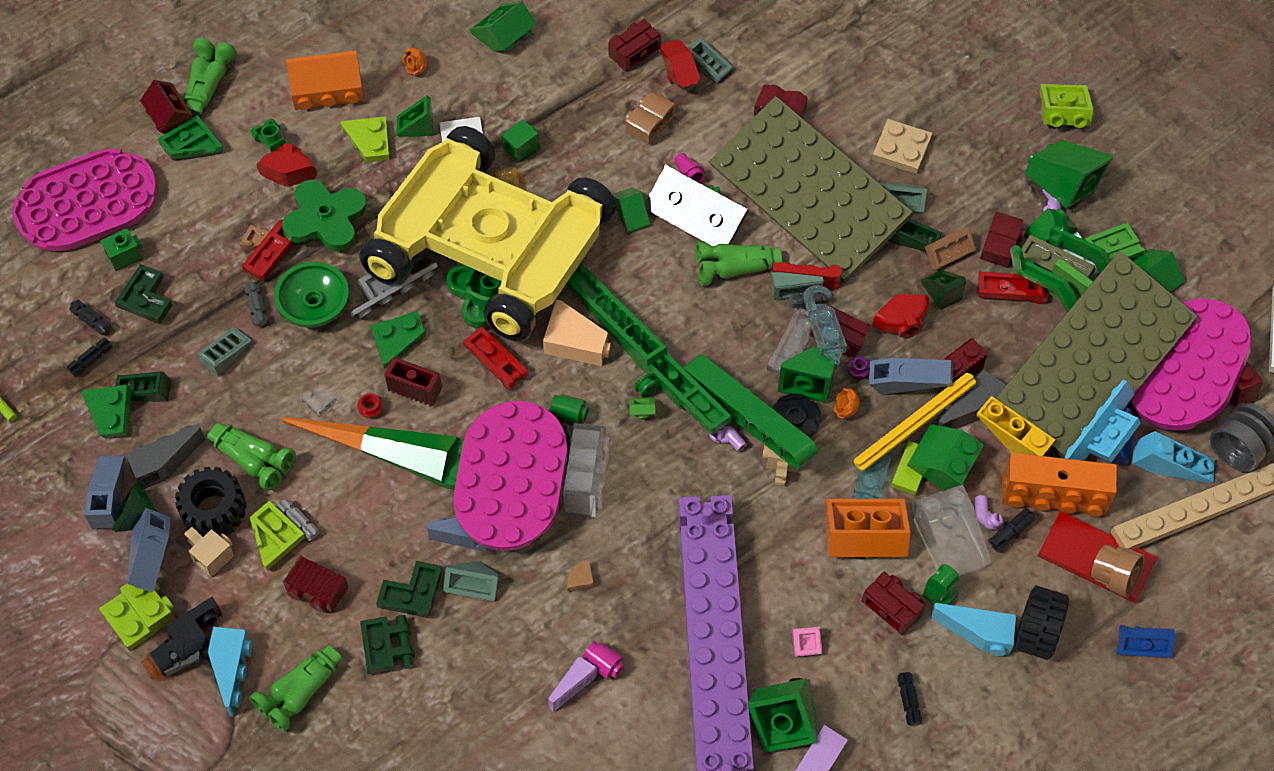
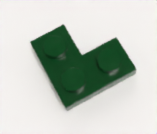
(139, 295)
(415, 597)

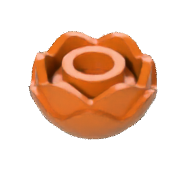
(415, 61)
(847, 403)

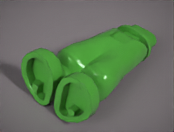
(206, 74)
(733, 260)
(253, 454)
(296, 688)

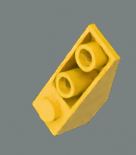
(1013, 430)

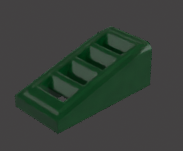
(905, 239)
(158, 383)

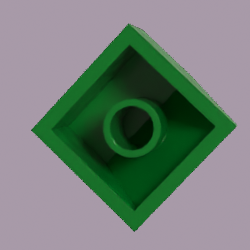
(504, 26)
(807, 375)
(945, 456)
(784, 715)

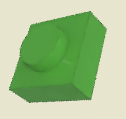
(642, 407)

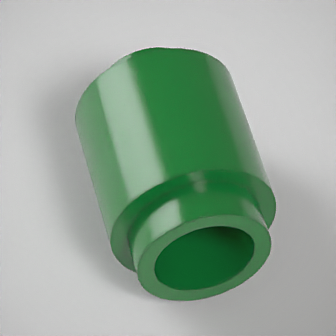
(569, 408)

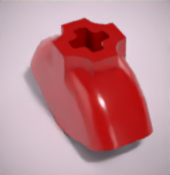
(679, 64)
(287, 166)
(902, 315)

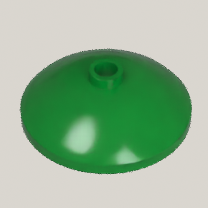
(309, 284)

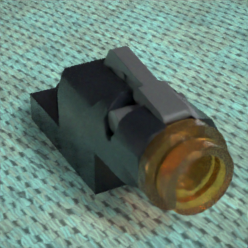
(186, 641)

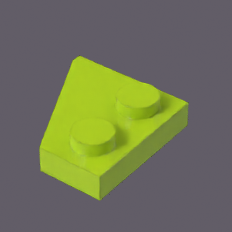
(369, 137)
(274, 534)

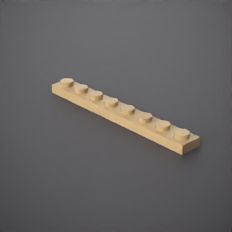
(1195, 509)

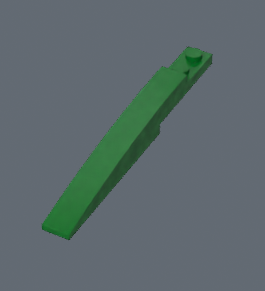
(647, 350)

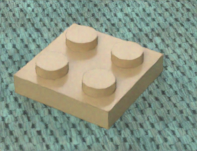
(902, 146)

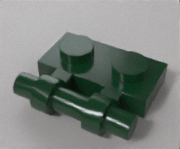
(378, 647)

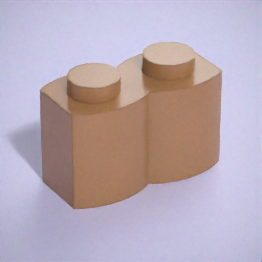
(650, 117)

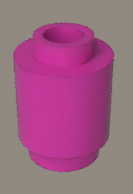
(604, 659)

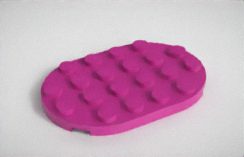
(84, 200)
(1198, 371)
(510, 475)

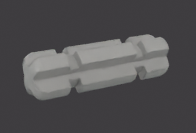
(299, 519)

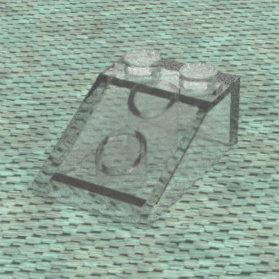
(951, 530)

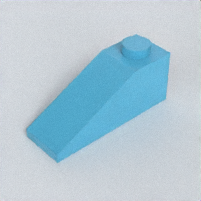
(982, 628)

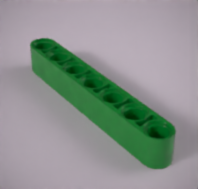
(753, 413)

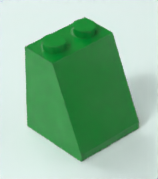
(1068, 171)

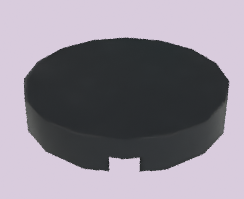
(799, 412)

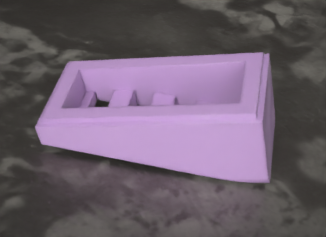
(576, 678)

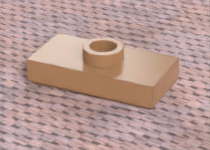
(950, 248)

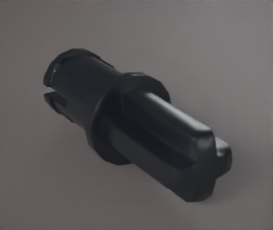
(1011, 530)

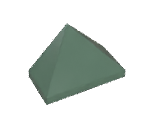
(910, 195)
(471, 580)

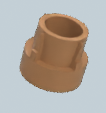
(1118, 569)

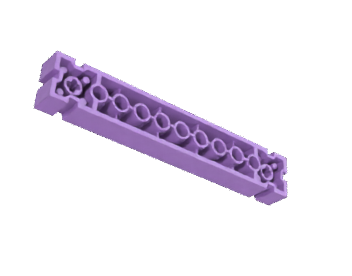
(714, 635)

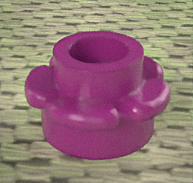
(854, 371)

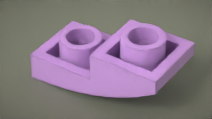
(824, 752)

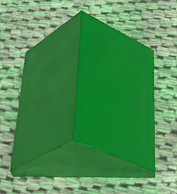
(1162, 268)

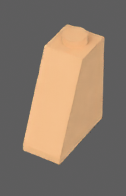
(575, 336)

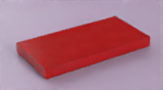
(1075, 546)

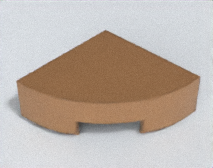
(253, 238)
(580, 577)

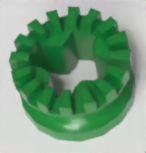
(646, 386)

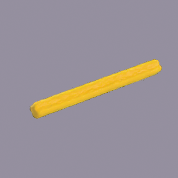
(914, 422)

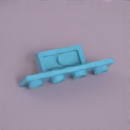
(1108, 429)

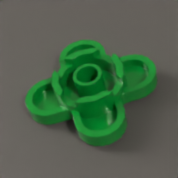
(324, 215)
(475, 289)

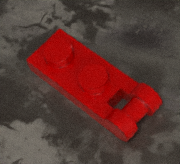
(268, 253)
(830, 275)
(1009, 287)
(495, 357)

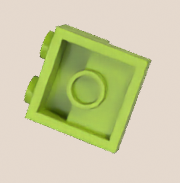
(1066, 105)
(137, 614)

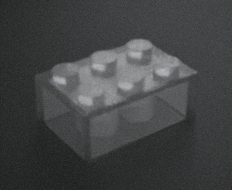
(586, 471)

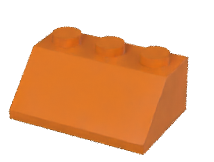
(325, 80)
(867, 528)

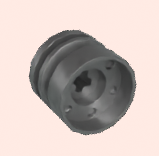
(1244, 437)

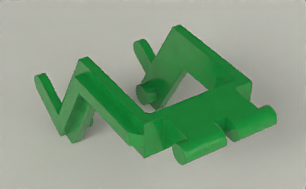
(1059, 237)

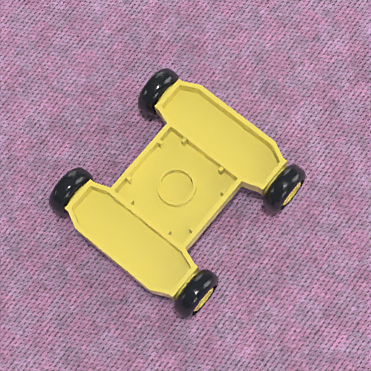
(488, 227)

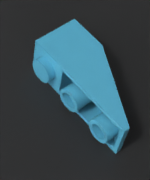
(1170, 458)
(228, 656)

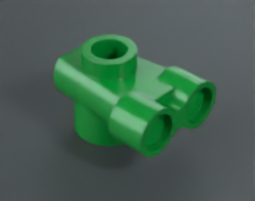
(269, 135)

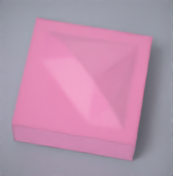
(807, 641)

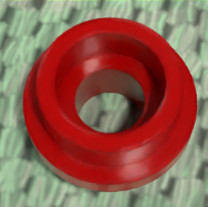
(370, 399)

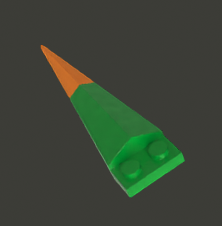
(420, 453)

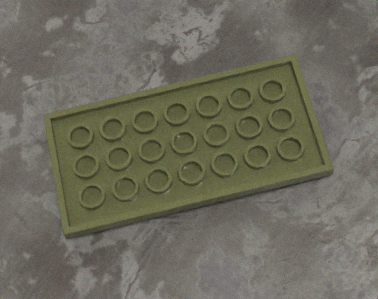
(811, 188)
(1108, 335)

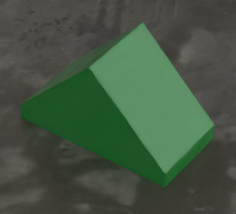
(416, 120)
(631, 210)
(1041, 226)

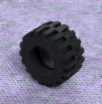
(207, 484)
(1042, 622)

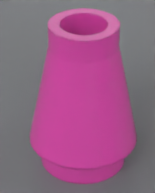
(689, 167)

